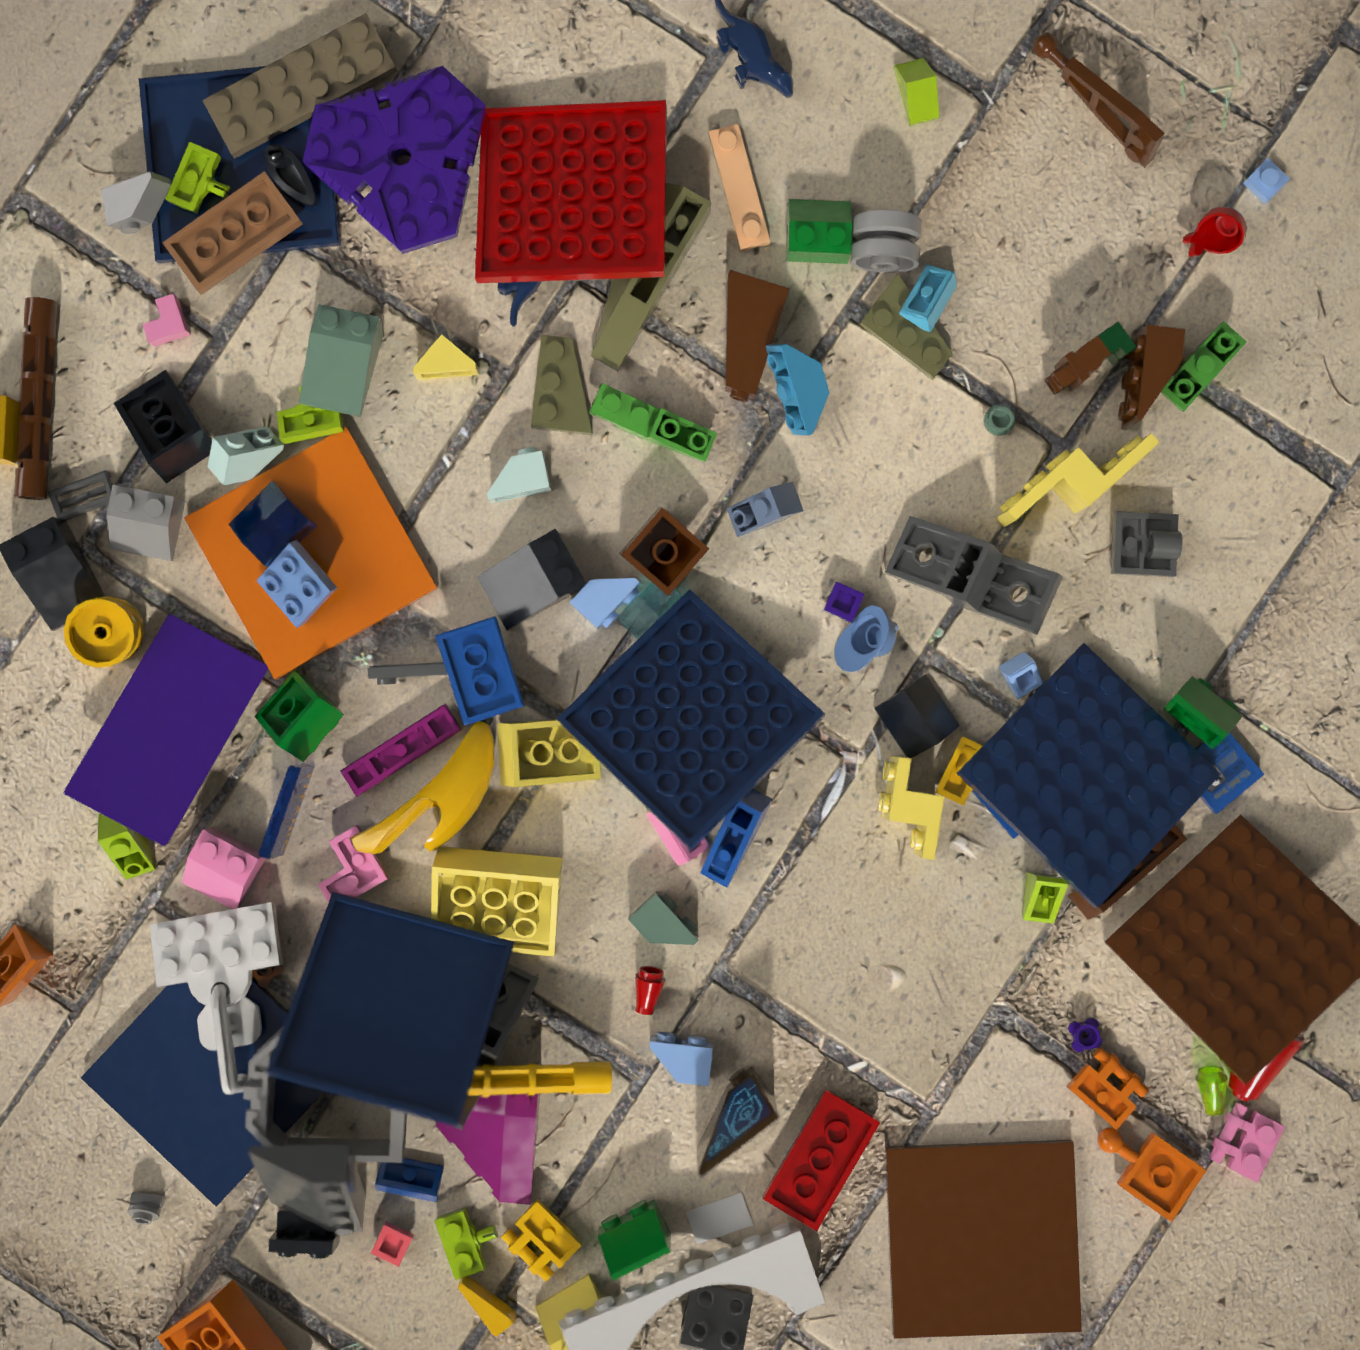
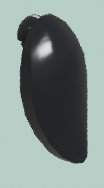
(291, 175)

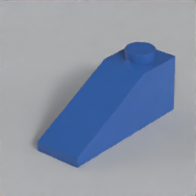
(735, 837)

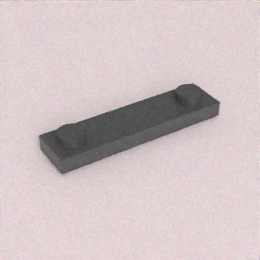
(388, 673)

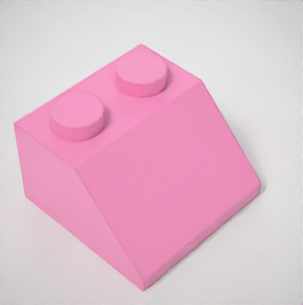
(222, 867)

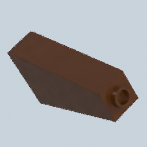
(751, 325)

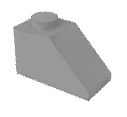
(134, 201)

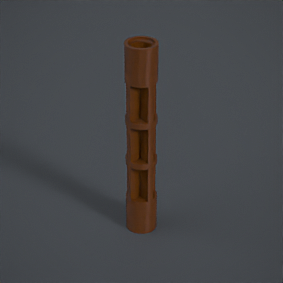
(35, 398)

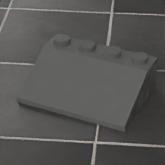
(314, 1184)

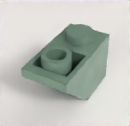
(661, 924)

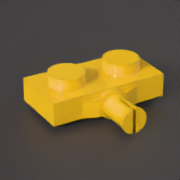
(951, 784)

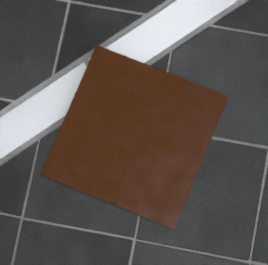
(983, 1239)

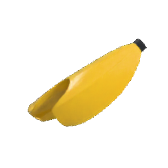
(454, 789)

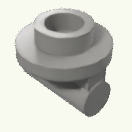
(145, 1207)

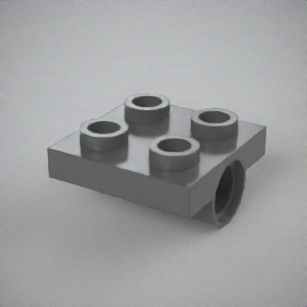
(1145, 544)
(715, 1319)

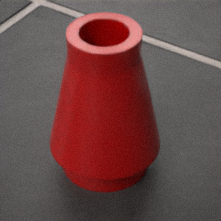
(648, 988)

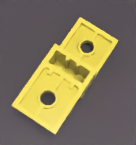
(1076, 478)

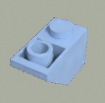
(602, 598)
(684, 1059)

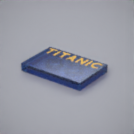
(286, 810)

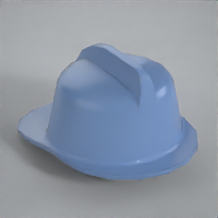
(865, 638)

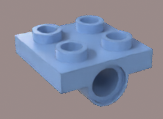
(296, 583)

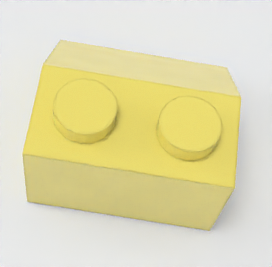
(577, 1295)

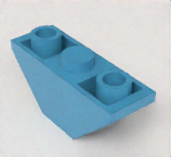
(799, 387)

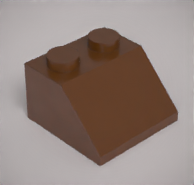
(664, 551)

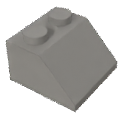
(144, 522)

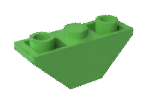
(1202, 365)

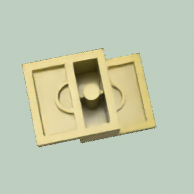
(911, 807)

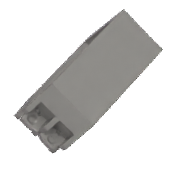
(260, 1122)

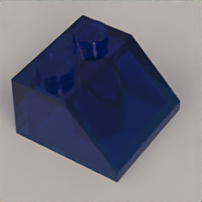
(271, 524)

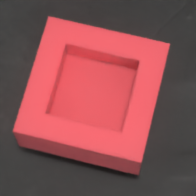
(392, 1244)

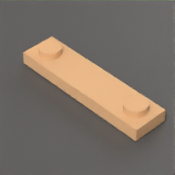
(739, 187)

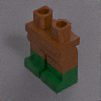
(1078, 366)

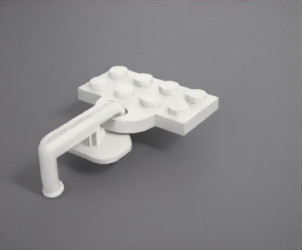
(214, 951)

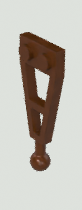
(1144, 135)

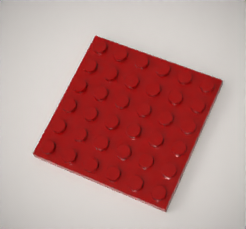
(572, 192)

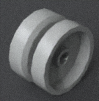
(886, 241)

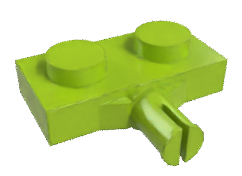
(195, 179)
(307, 422)
(463, 1242)

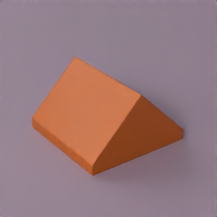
(19, 962)

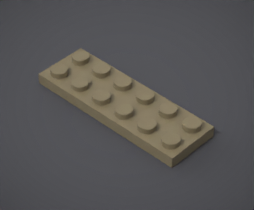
(292, 86)

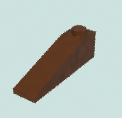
(1162, 850)

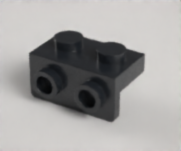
(301, 1237)

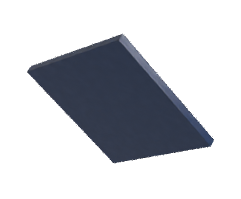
(176, 115)
(392, 1009)
(173, 1091)

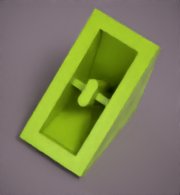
(918, 91)
(1043, 897)

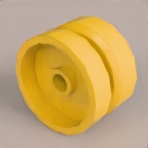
(99, 649)

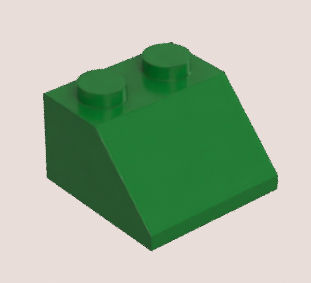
(819, 231)
(1203, 712)
(298, 716)
(634, 1238)

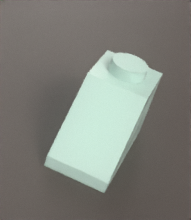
(521, 477)

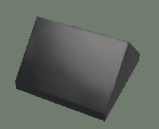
(917, 717)

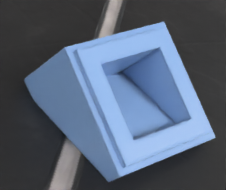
(1021, 674)

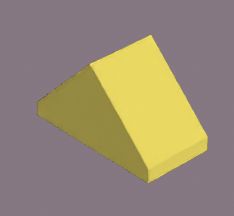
(444, 361)

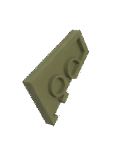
(918, 347)

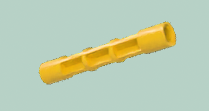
(529, 1079)

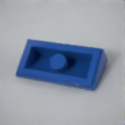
(410, 1179)

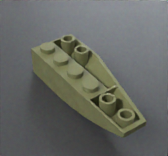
(634, 299)

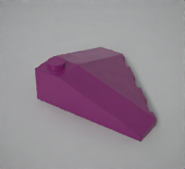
(501, 1143)

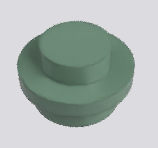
(999, 420)

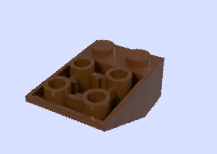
(1149, 369)

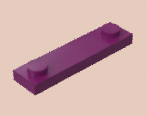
(401, 750)

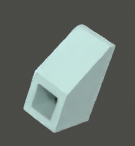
(242, 454)

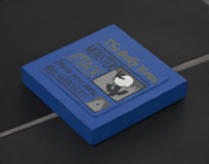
(1236, 771)

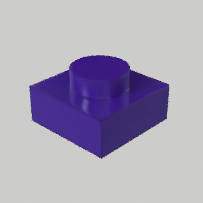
(843, 602)

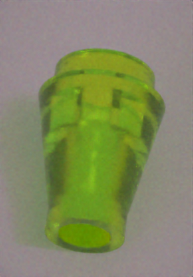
(1212, 1087)

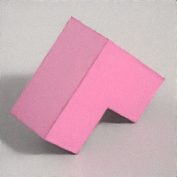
(171, 324)

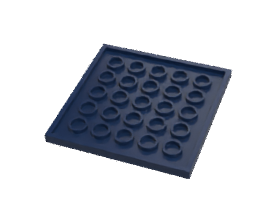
(690, 719)
(1089, 775)

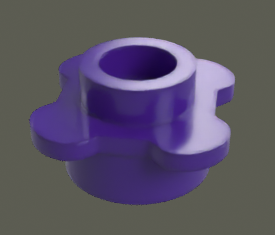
(1093, 1039)

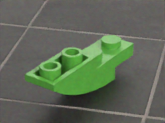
(652, 423)

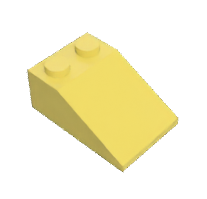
(542, 754)

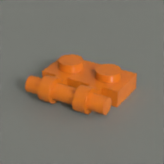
(1101, 1095)

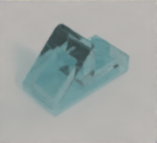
(646, 609)

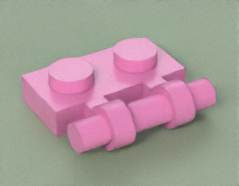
(1253, 1146)

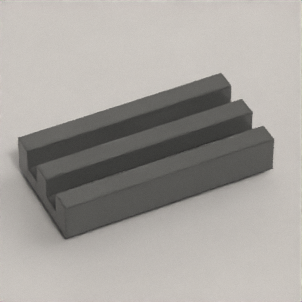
(85, 508)

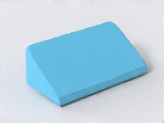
(929, 297)

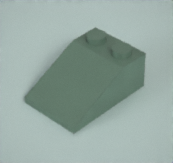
(340, 360)

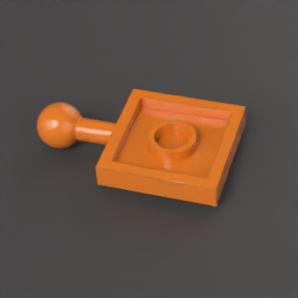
(1156, 1173)

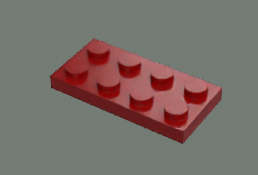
(821, 1159)

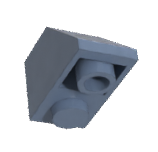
(765, 509)

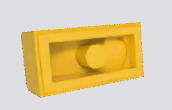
(491, 1309)

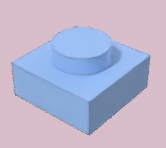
(1266, 181)

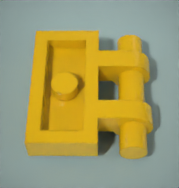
(548, 1234)

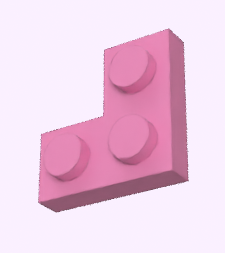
(360, 870)

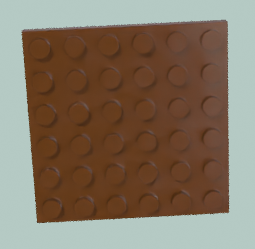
(1242, 948)

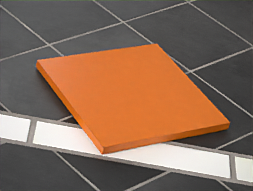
(354, 543)

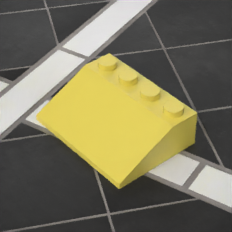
(499, 895)

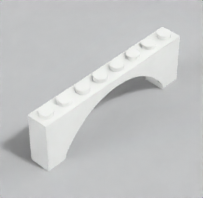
(768, 1263)

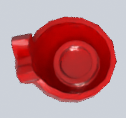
(1217, 232)

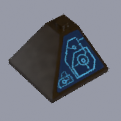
(740, 1115)

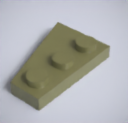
(559, 390)

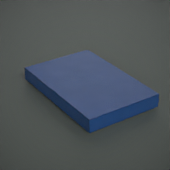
(479, 670)

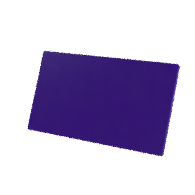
(166, 730)

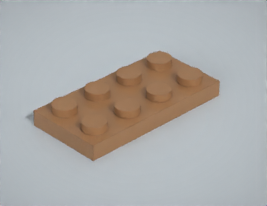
(232, 233)

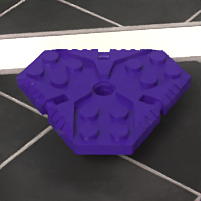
(358, 146)

